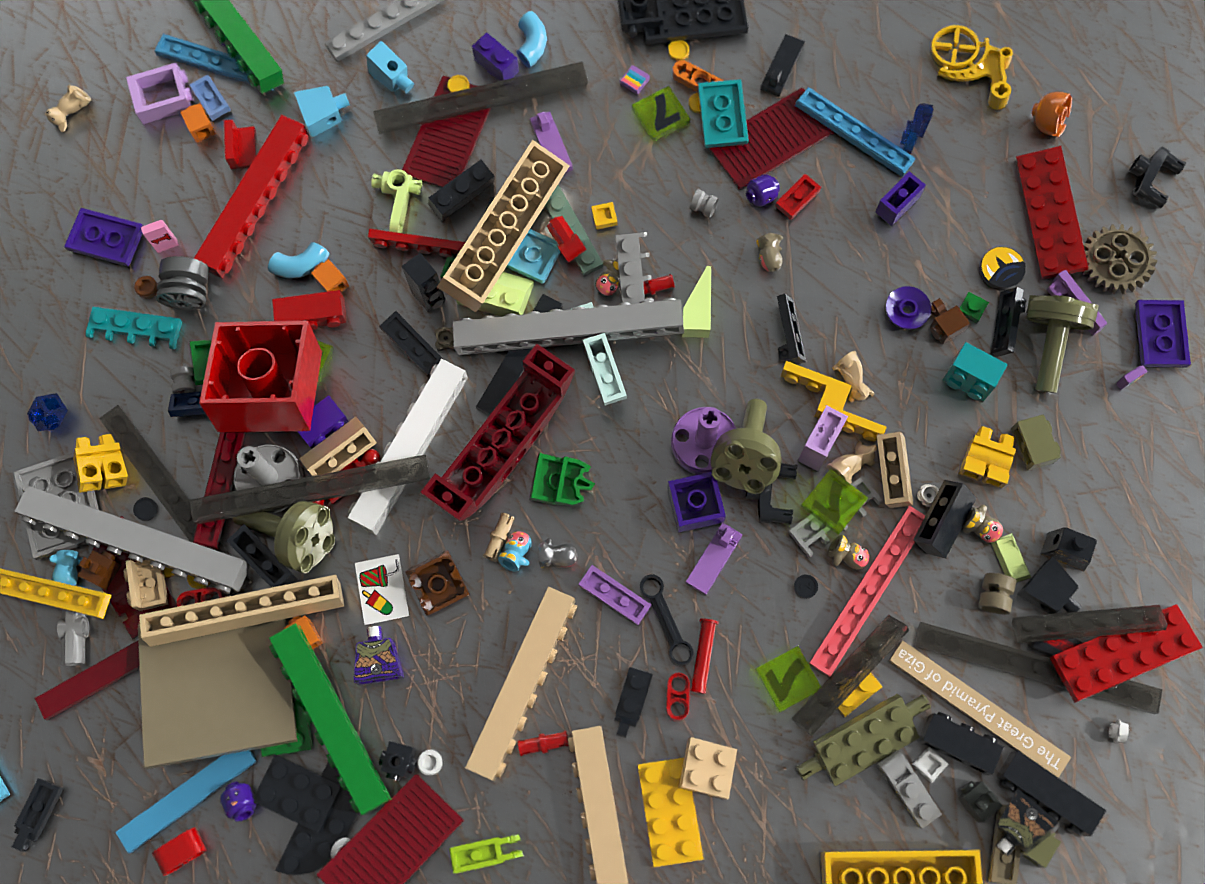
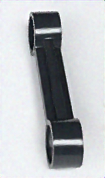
(666, 620)

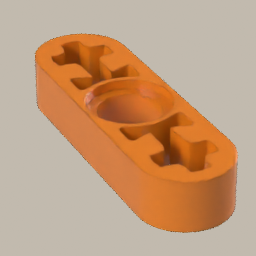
(690, 68)

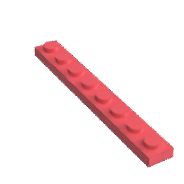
(867, 593)

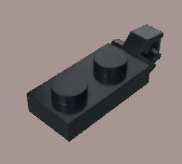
(632, 699)
(35, 813)

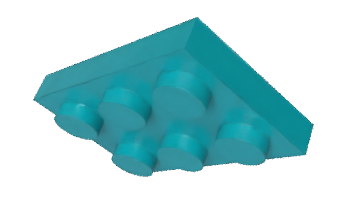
(723, 113)

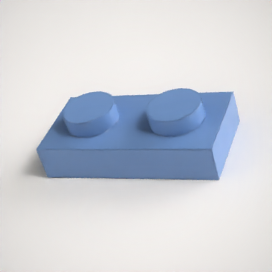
(210, 97)

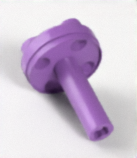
(702, 429)

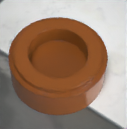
(146, 287)

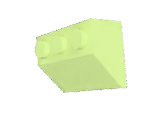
(508, 295)

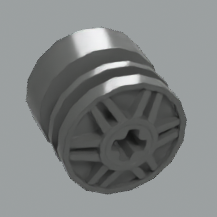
(182, 283)

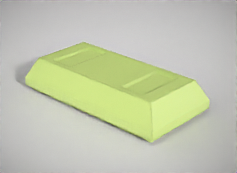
(1011, 558)

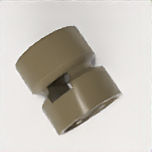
(997, 593)

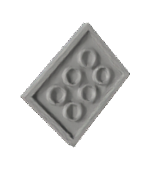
(58, 478)

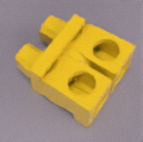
(988, 458)
(98, 459)

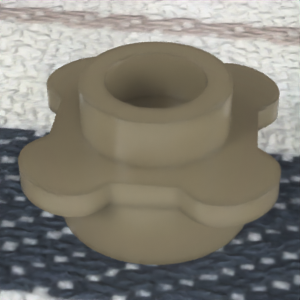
(440, 334)

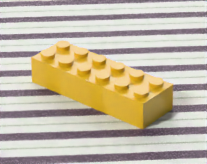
(902, 867)

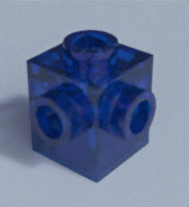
(47, 412)

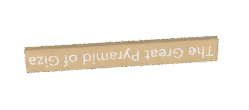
(979, 708)

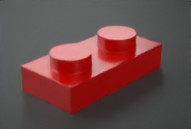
(798, 196)

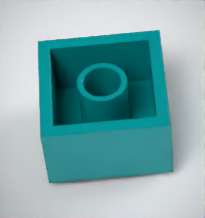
(974, 372)

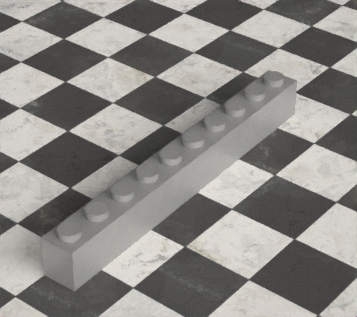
(568, 326)
(132, 538)

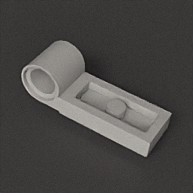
(909, 789)

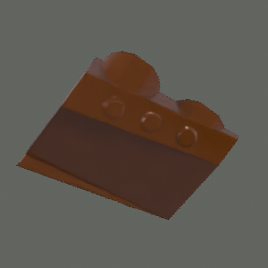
(436, 582)

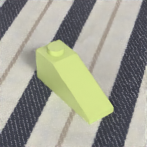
(698, 308)

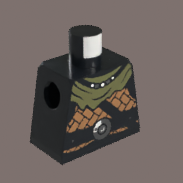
(1024, 825)

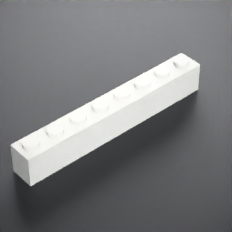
(411, 440)

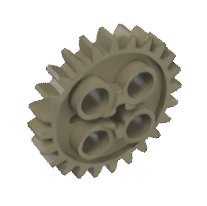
(1119, 259)

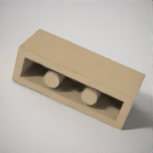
(338, 449)
(895, 470)

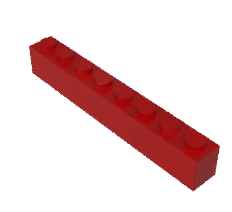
(252, 196)

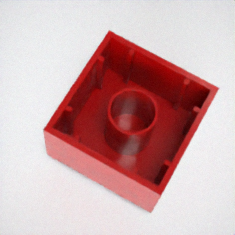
(261, 376)

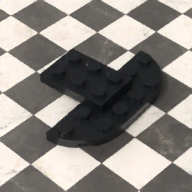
(312, 802)

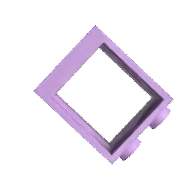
(164, 108)
(822, 438)

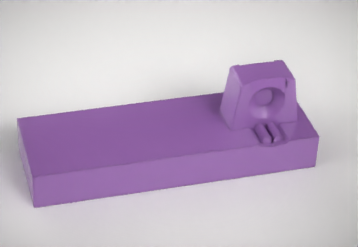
(549, 137)
(1065, 286)
(714, 559)

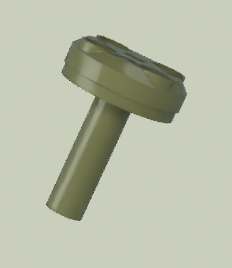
(1060, 315)
(747, 455)
(300, 535)

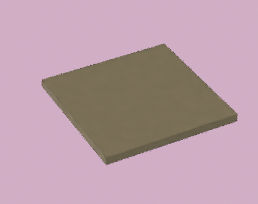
(214, 696)

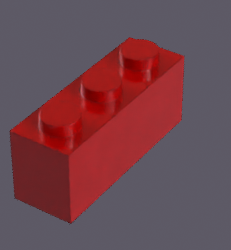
(316, 308)

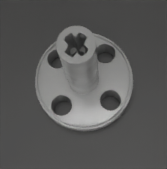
(263, 469)

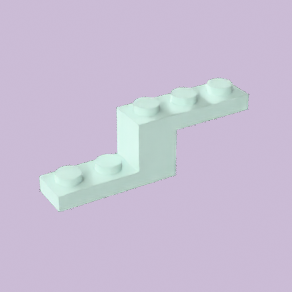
(603, 366)

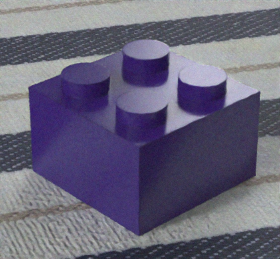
(696, 502)

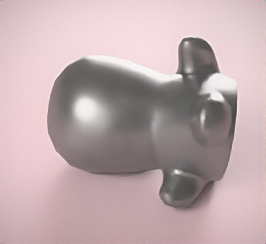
(559, 555)

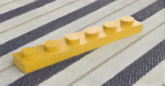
(54, 593)

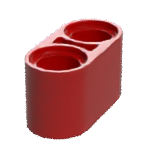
(199, 595)
(679, 697)
(179, 851)

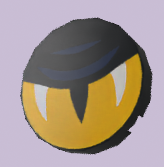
(1002, 268)

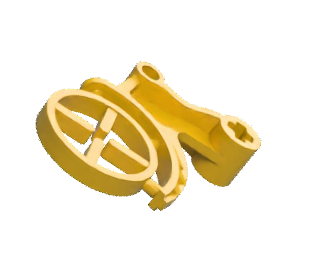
(990, 65)

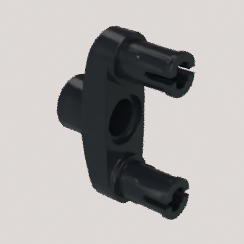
(1147, 169)
(765, 510)

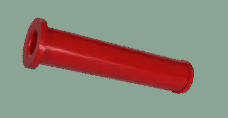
(703, 655)

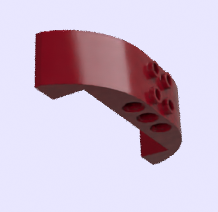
(503, 436)

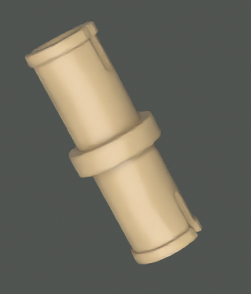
(498, 537)

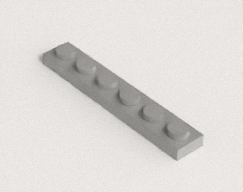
(377, 26)

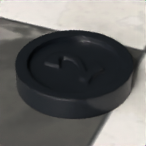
(145, 509)
(806, 586)

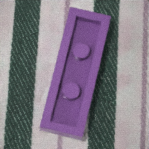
(614, 595)

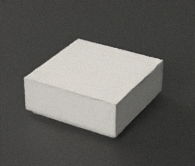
(929, 764)

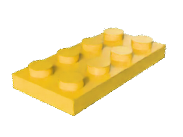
(669, 814)

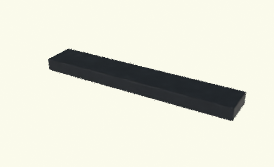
(511, 366)

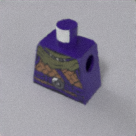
(376, 659)

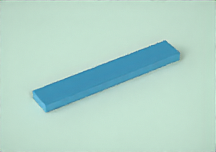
(199, 57)
(855, 132)
(184, 799)

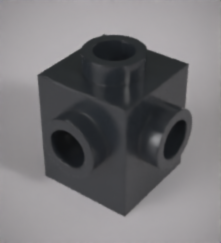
(389, 757)

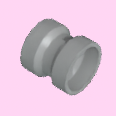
(704, 203)
(182, 380)

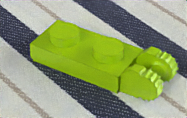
(482, 854)

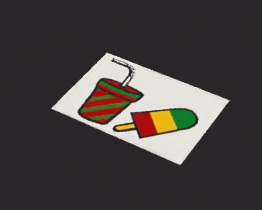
(381, 589)

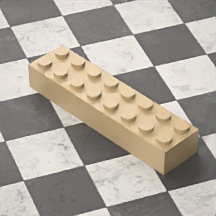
(503, 226)

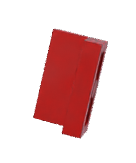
(239, 145)

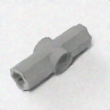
(72, 632)

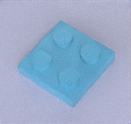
(535, 256)

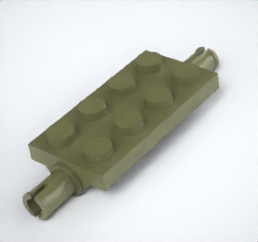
(865, 739)

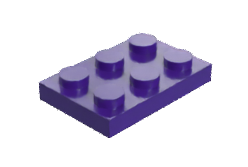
(104, 237)
(1162, 333)

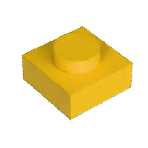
(604, 215)

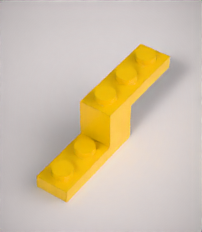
(834, 396)

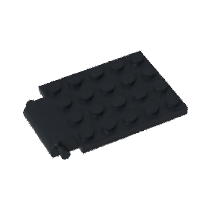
(682, 19)

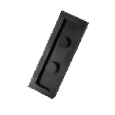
(782, 65)
(1009, 310)
(410, 342)
(793, 349)

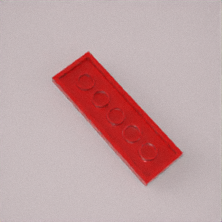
(1052, 212)
(1120, 657)

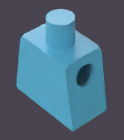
(388, 68)
(320, 108)

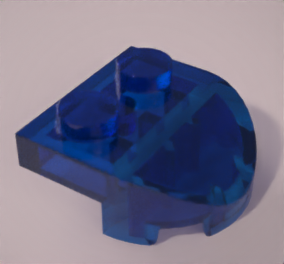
(917, 126)

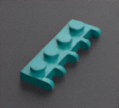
(134, 325)

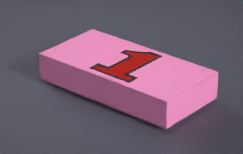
(159, 236)

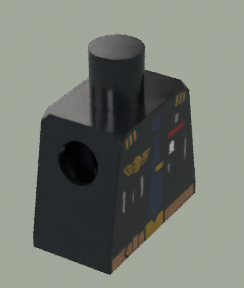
(1071, 547)

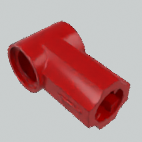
(568, 242)

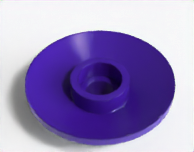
(912, 299)

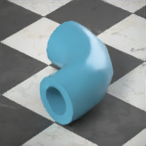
(535, 39)
(298, 265)

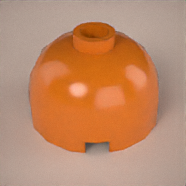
(1051, 113)

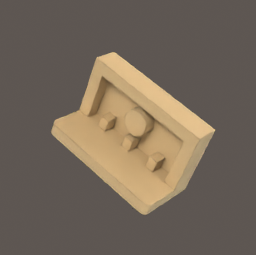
(146, 585)

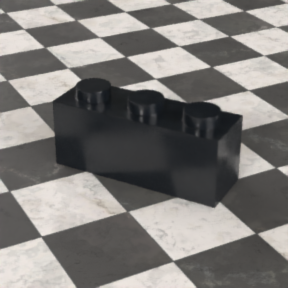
(461, 190)
(423, 282)
(945, 518)
(260, 558)
(961, 743)

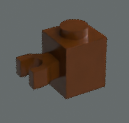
(947, 323)
(99, 568)

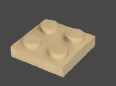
(708, 768)

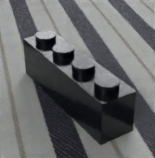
(1051, 794)

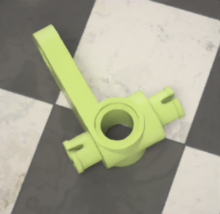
(401, 194)

